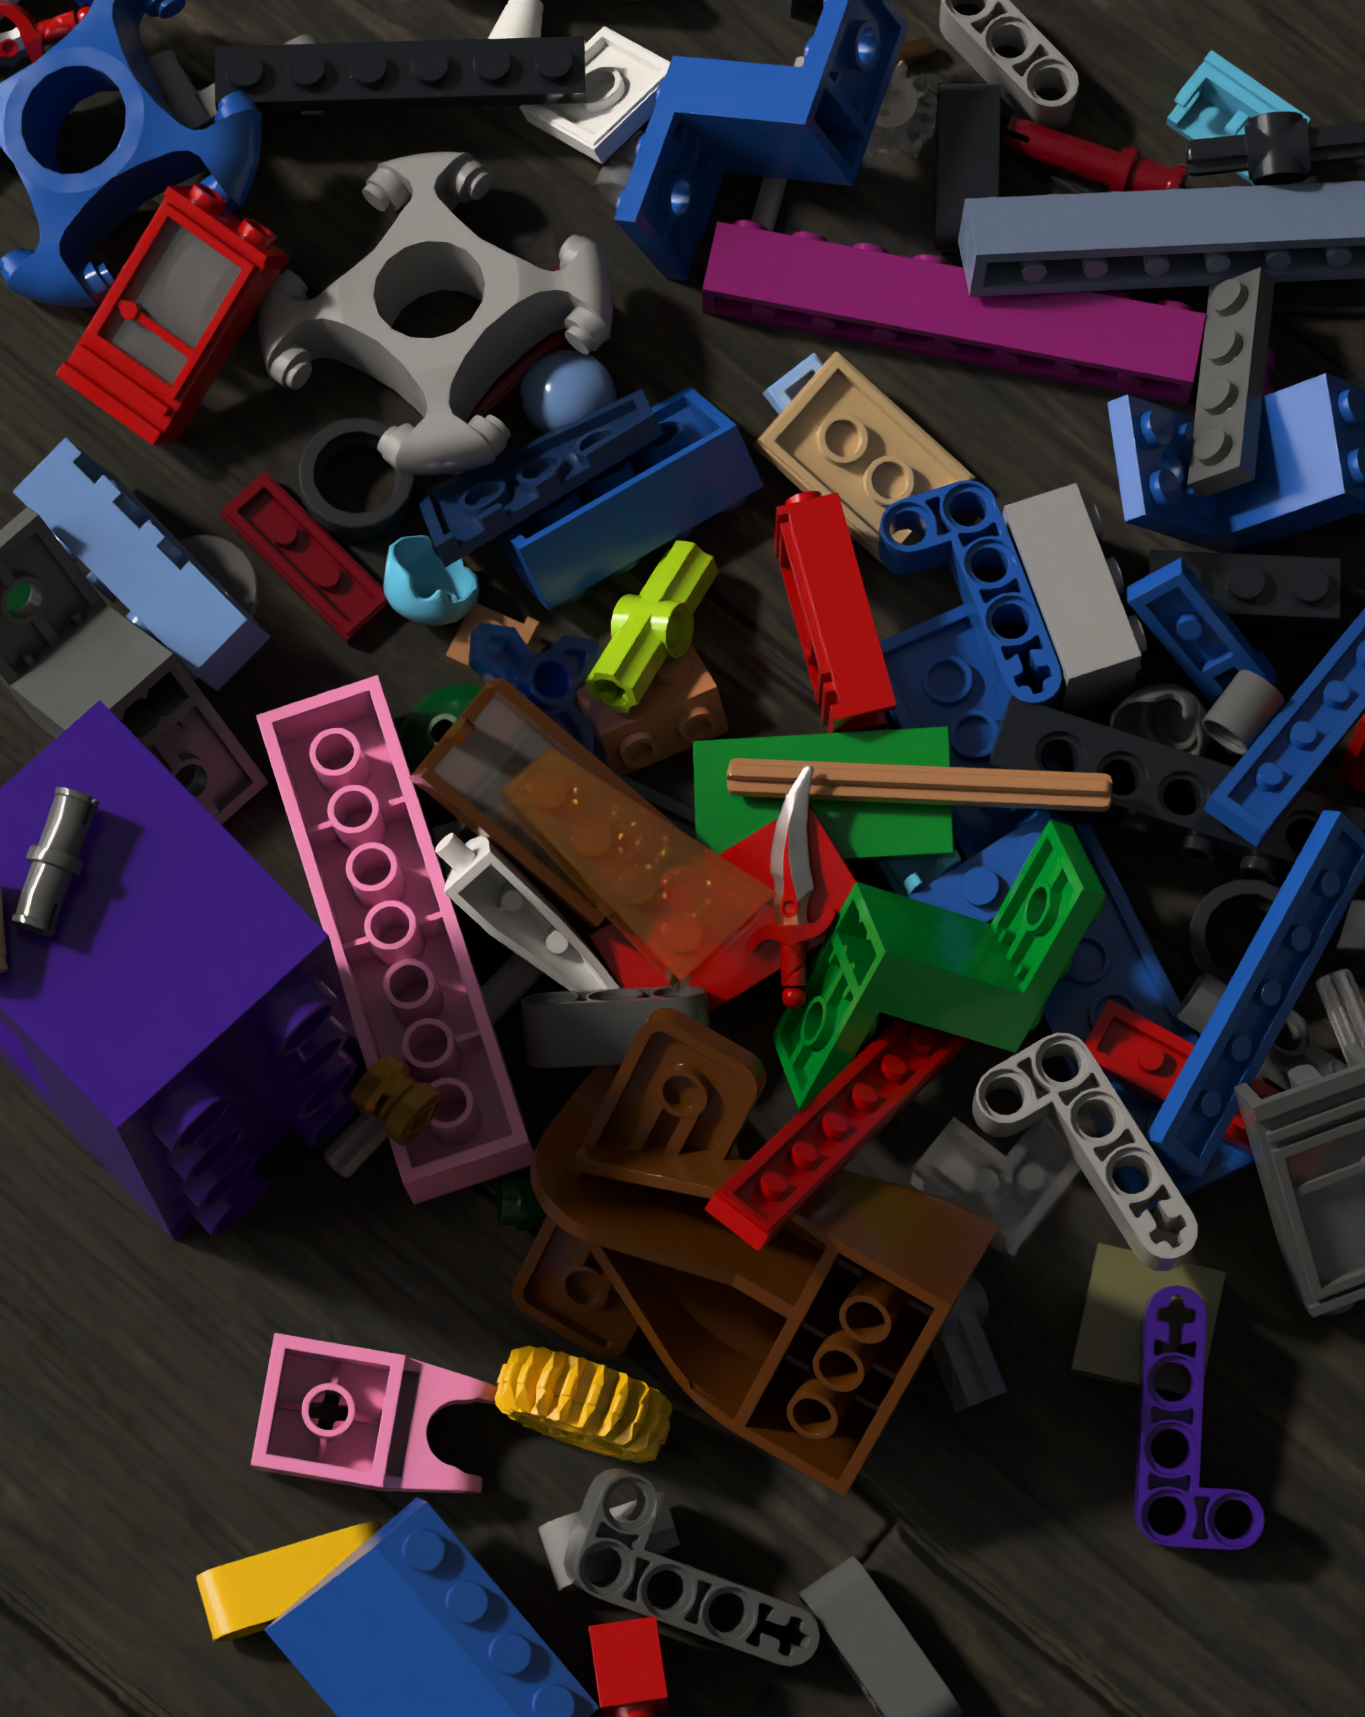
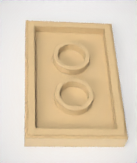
(856, 443)

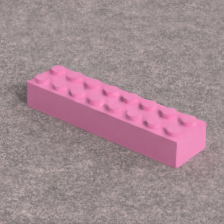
(395, 930)

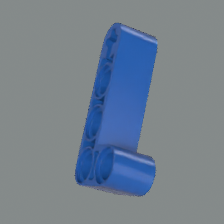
(984, 602)

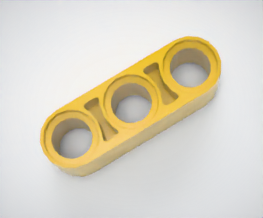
(257, 1589)

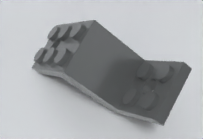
(75, 649)

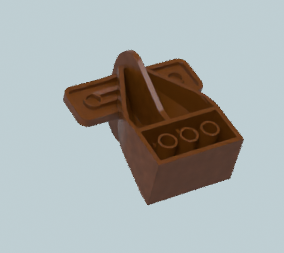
(778, 1343)

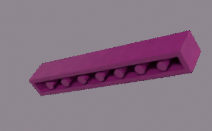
(927, 311)

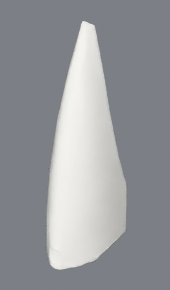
(518, 913)

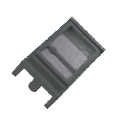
(1313, 1179)

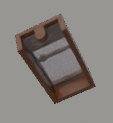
(482, 755)

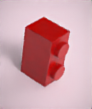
(629, 1668)

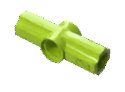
(651, 627)

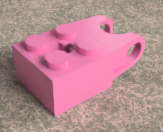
(386, 1424)

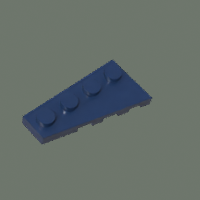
(495, 497)

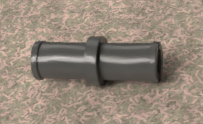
(54, 861)

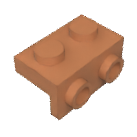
(673, 713)

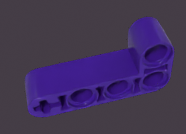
(1185, 1417)

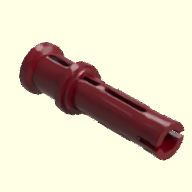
(1092, 161)

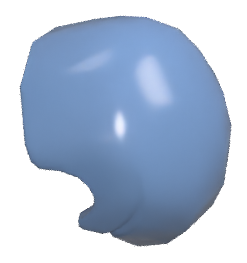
(564, 389)

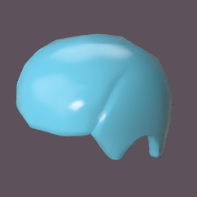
(421, 585)

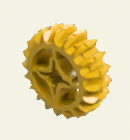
(583, 1404)

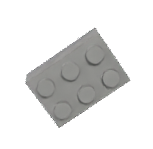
(1077, 596)

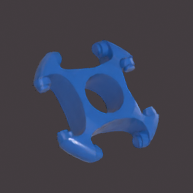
(153, 152)

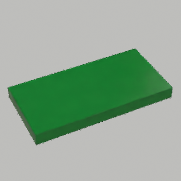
(858, 828)

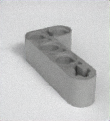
(1095, 1156)

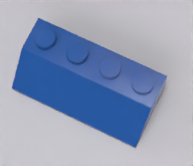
(635, 504)

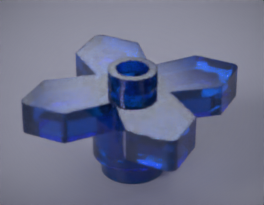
(544, 678)

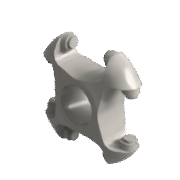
(422, 255)

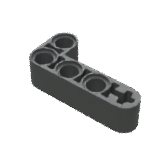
(693, 1586)

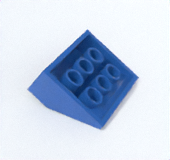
(422, 1634)

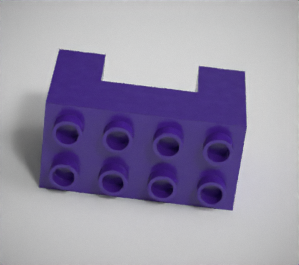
(183, 992)

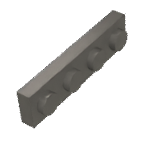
(1231, 383)

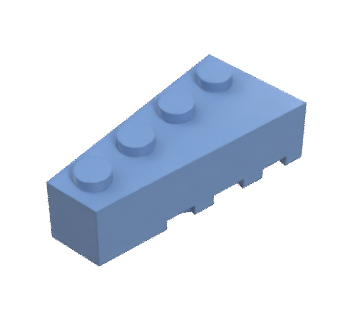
(141, 564)

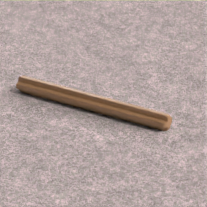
(924, 784)

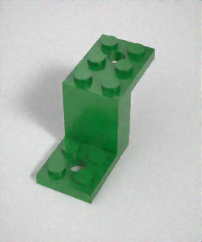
(941, 965)

